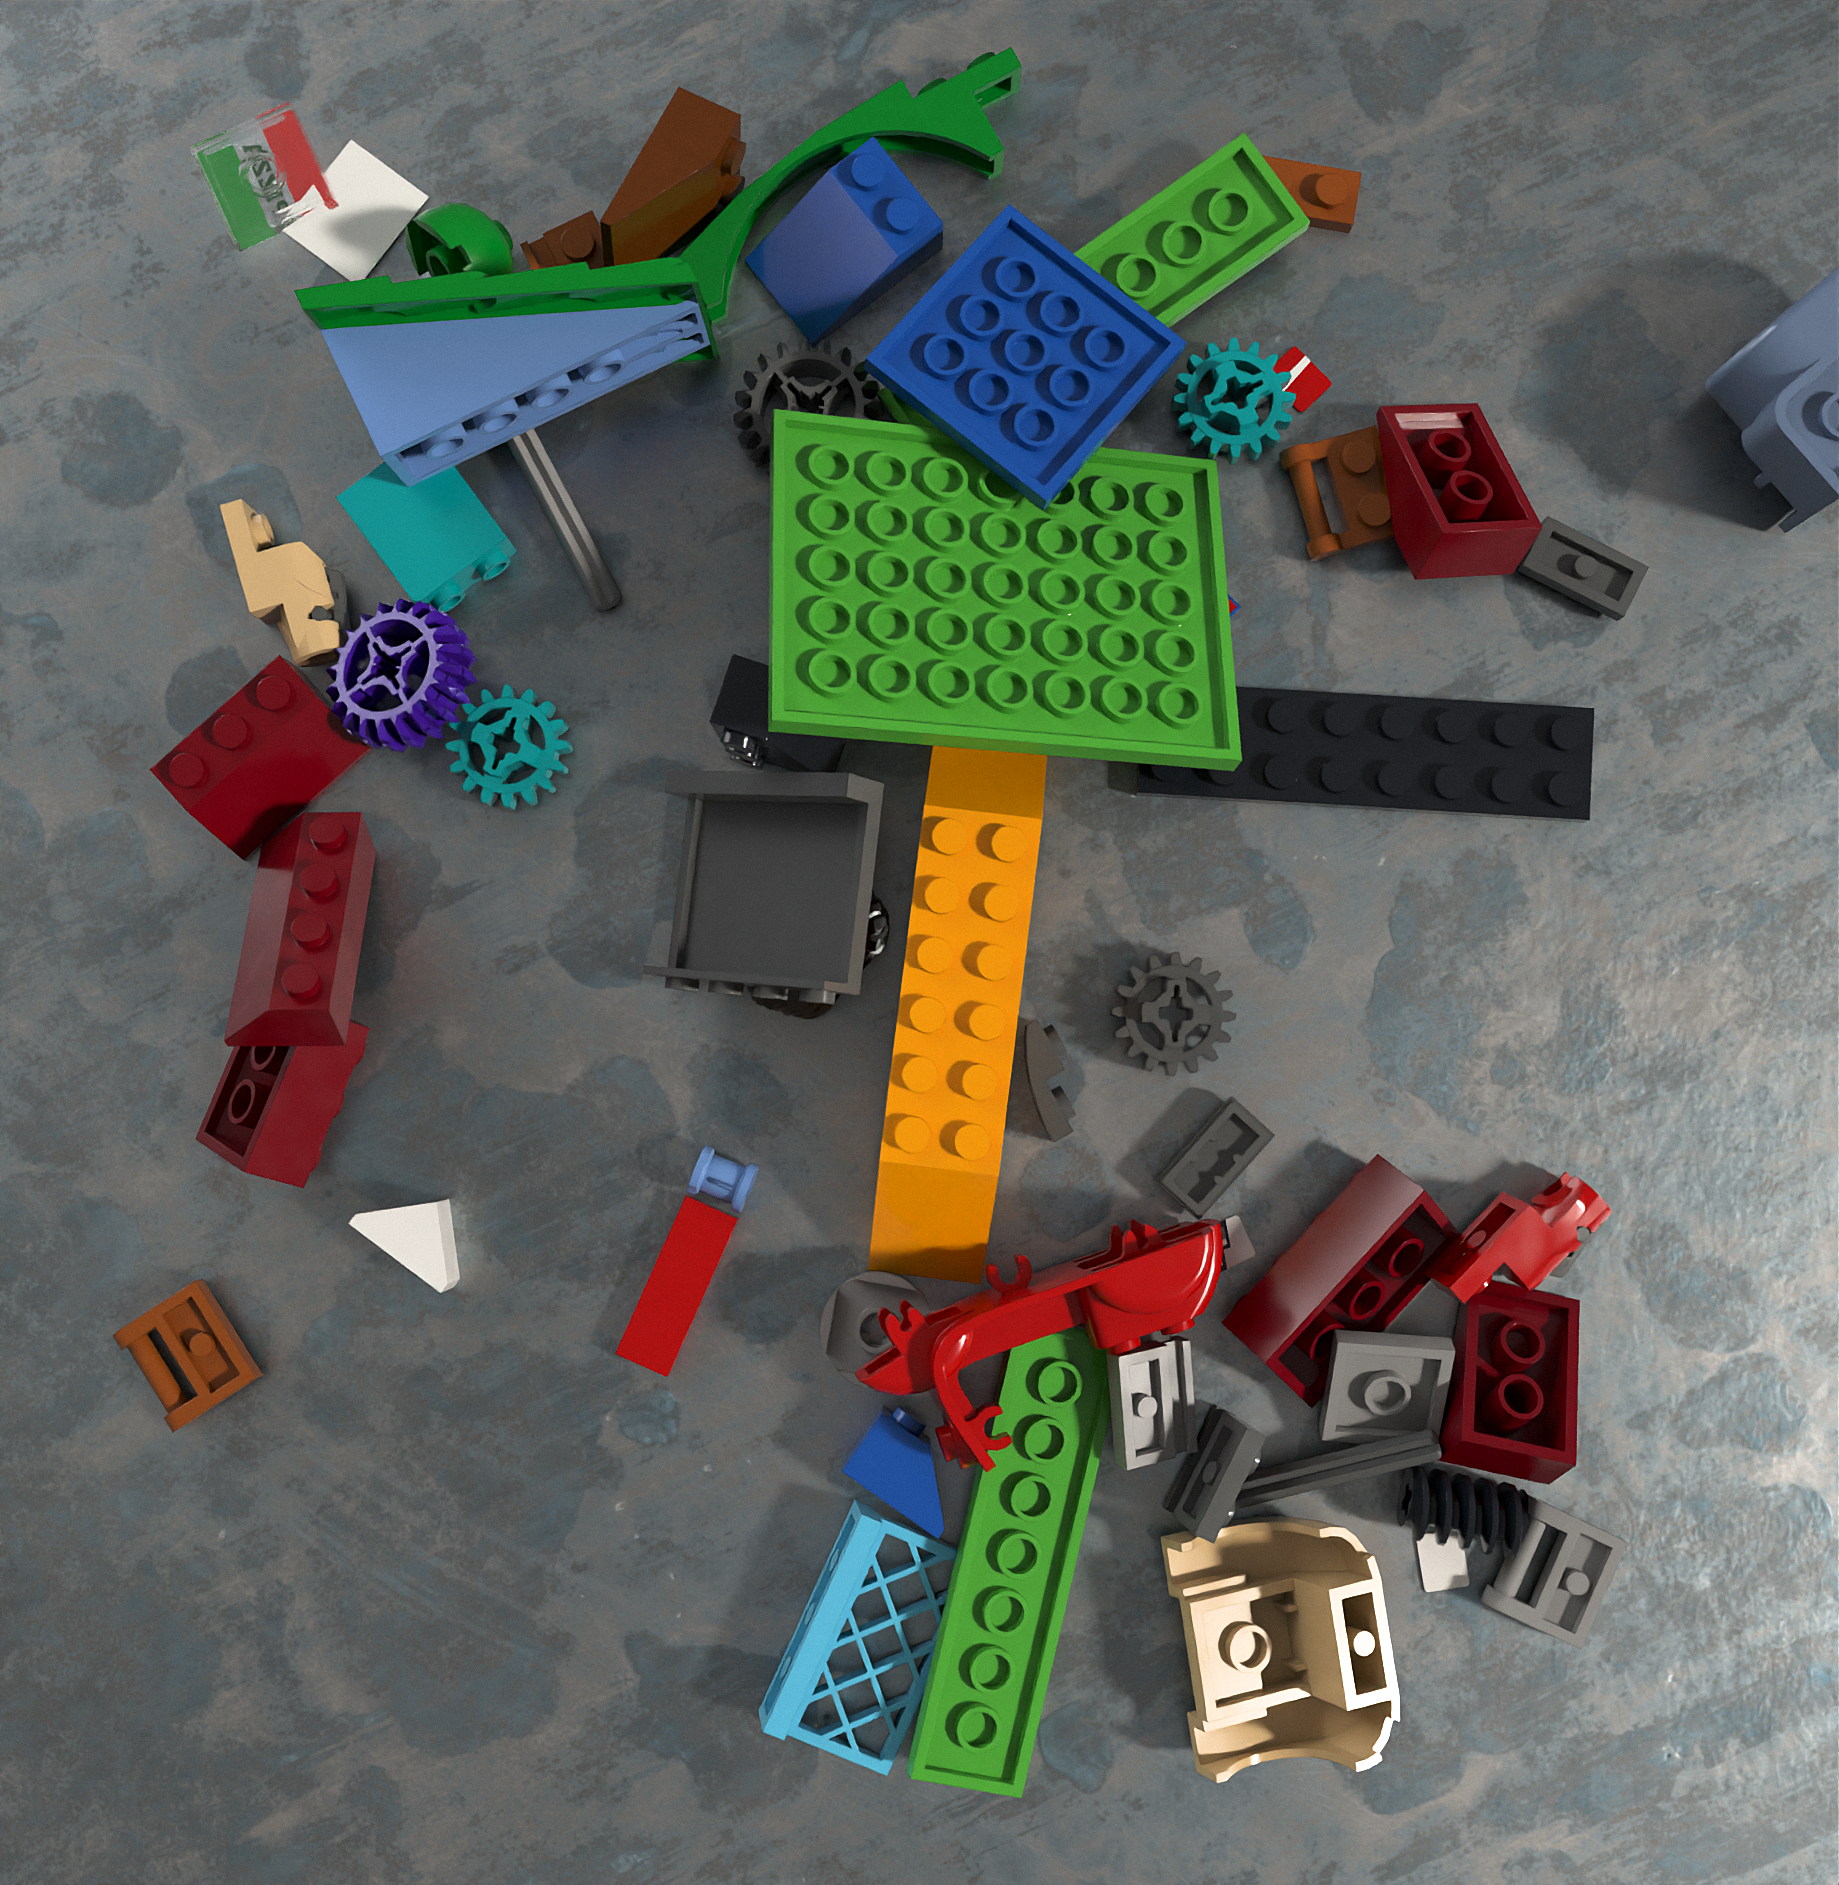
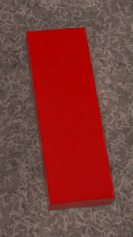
(677, 1285)

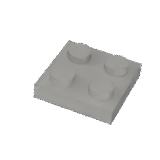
(1384, 1386)

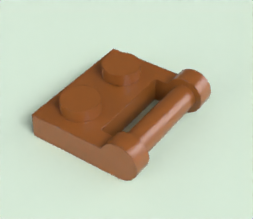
(1358, 488)
(202, 1346)

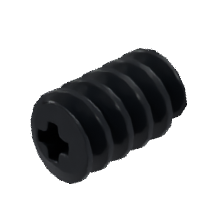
(1464, 1508)

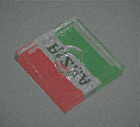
(264, 176)

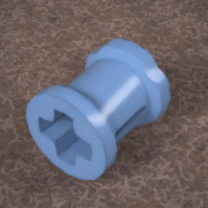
(722, 1179)

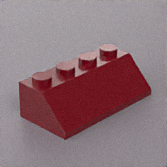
(304, 934)
(1344, 1273)

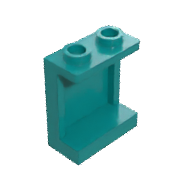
(428, 534)

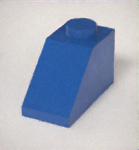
(899, 1467)

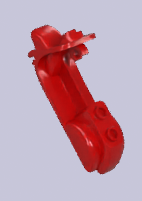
(1119, 1293)

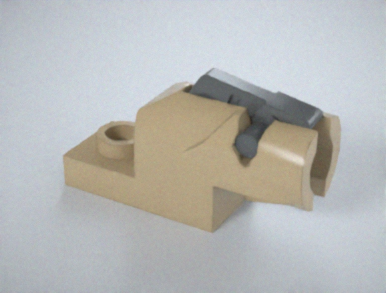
(288, 587)

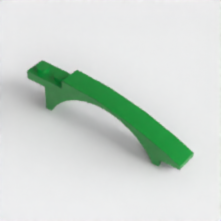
(938, 123)

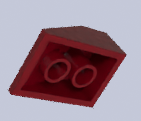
(1452, 492)
(1514, 1384)

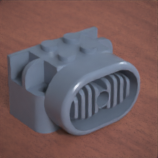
(1787, 401)

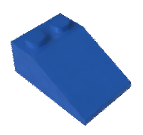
(846, 243)

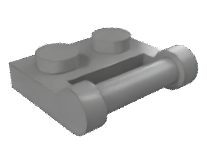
(1571, 1580)

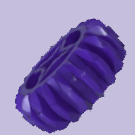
(404, 662)

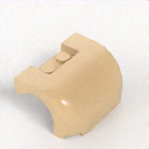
(1283, 1644)

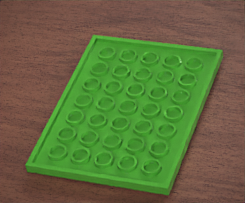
(963, 616)

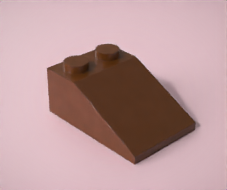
(676, 182)

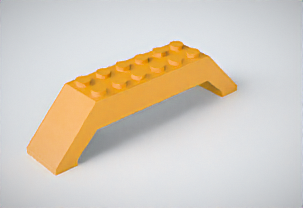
(958, 1013)

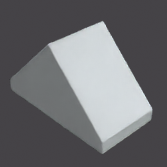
(416, 1237)

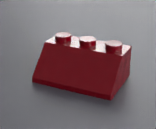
(260, 758)
(279, 1105)

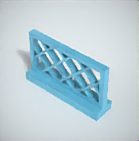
(820, 1632)

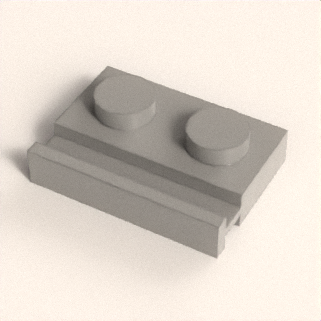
(1152, 1402)

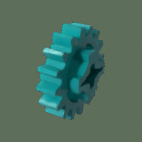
(1252, 388)
(502, 768)

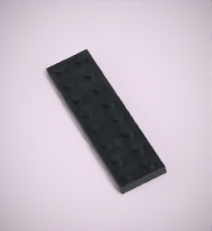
(1398, 756)

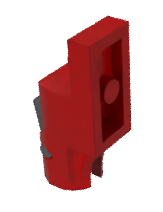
(1522, 1239)

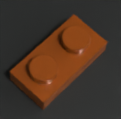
(1322, 192)

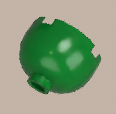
(458, 240)

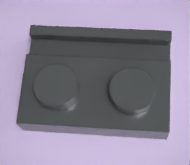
(1215, 1474)

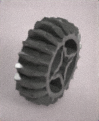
(781, 377)

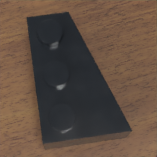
(742, 725)

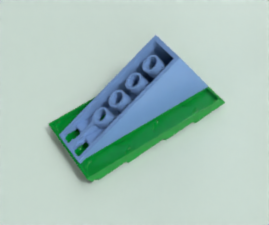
(484, 357)

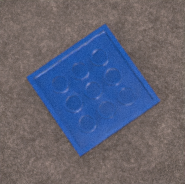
(1025, 356)

